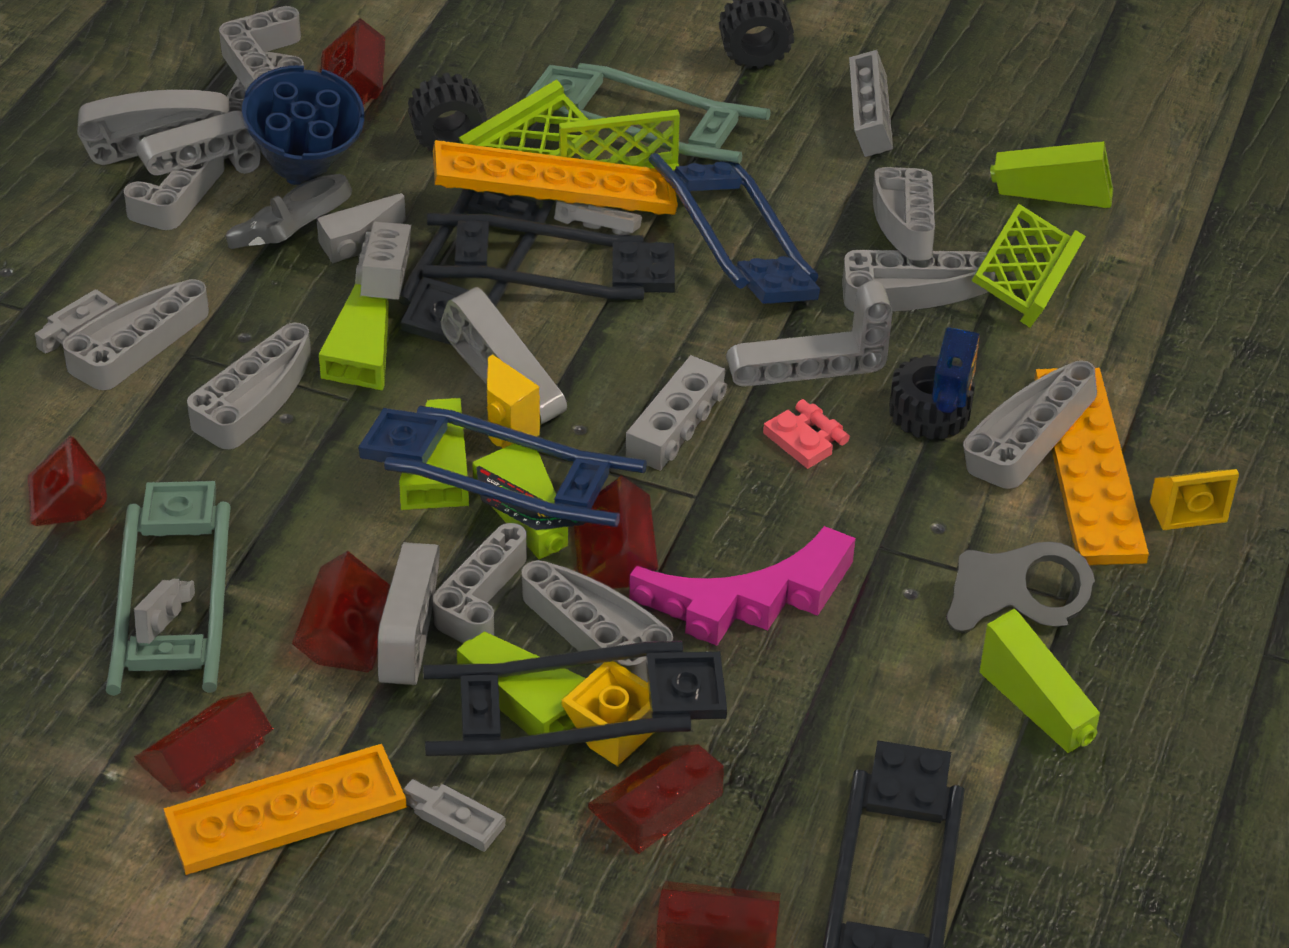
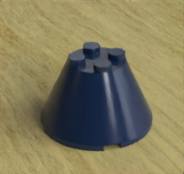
(302, 120)

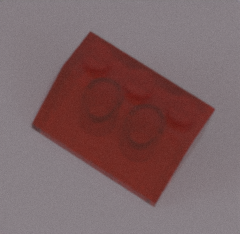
(358, 59)
(613, 552)
(343, 615)
(206, 743)
(660, 795)
(716, 917)

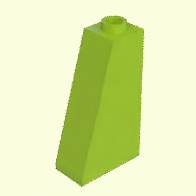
(1056, 174)
(357, 343)
(449, 454)
(526, 470)
(1036, 682)
(527, 699)

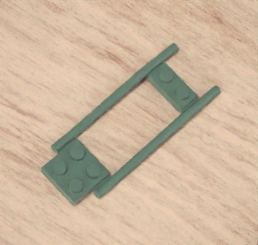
(705, 140)
(172, 510)

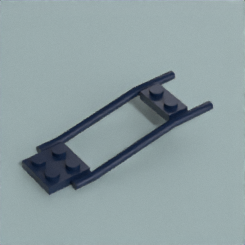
(770, 279)
(409, 438)

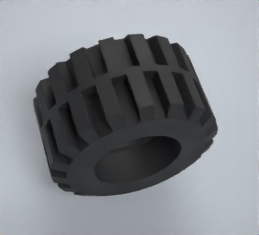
(759, 47)
(441, 96)
(913, 404)

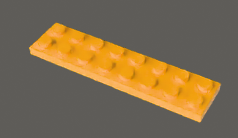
(552, 178)
(1098, 486)

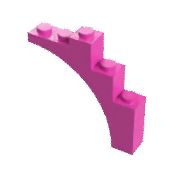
(755, 597)

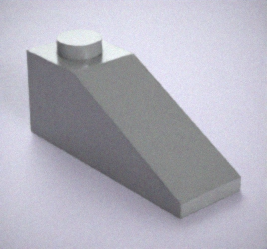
(344, 231)

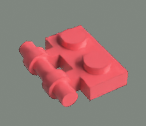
(799, 439)

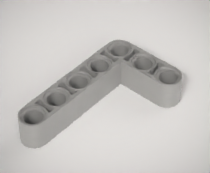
(248, 38)
(820, 355)

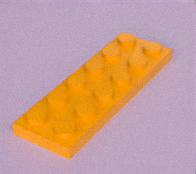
(284, 808)

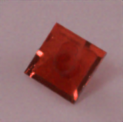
(65, 486)

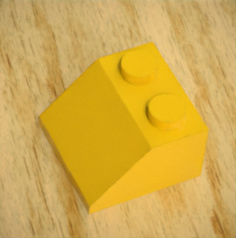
(511, 400)
(1194, 498)
(610, 697)

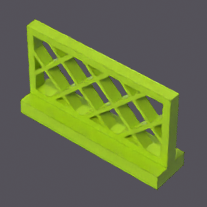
(519, 117)
(619, 126)
(1046, 280)

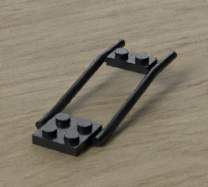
(635, 270)
(429, 296)
(679, 687)
(909, 785)

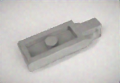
(595, 217)
(71, 319)
(161, 608)
(455, 813)

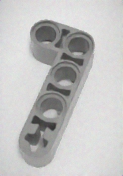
(201, 143)
(175, 198)
(462, 600)

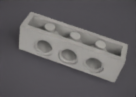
(870, 103)
(383, 260)
(676, 412)

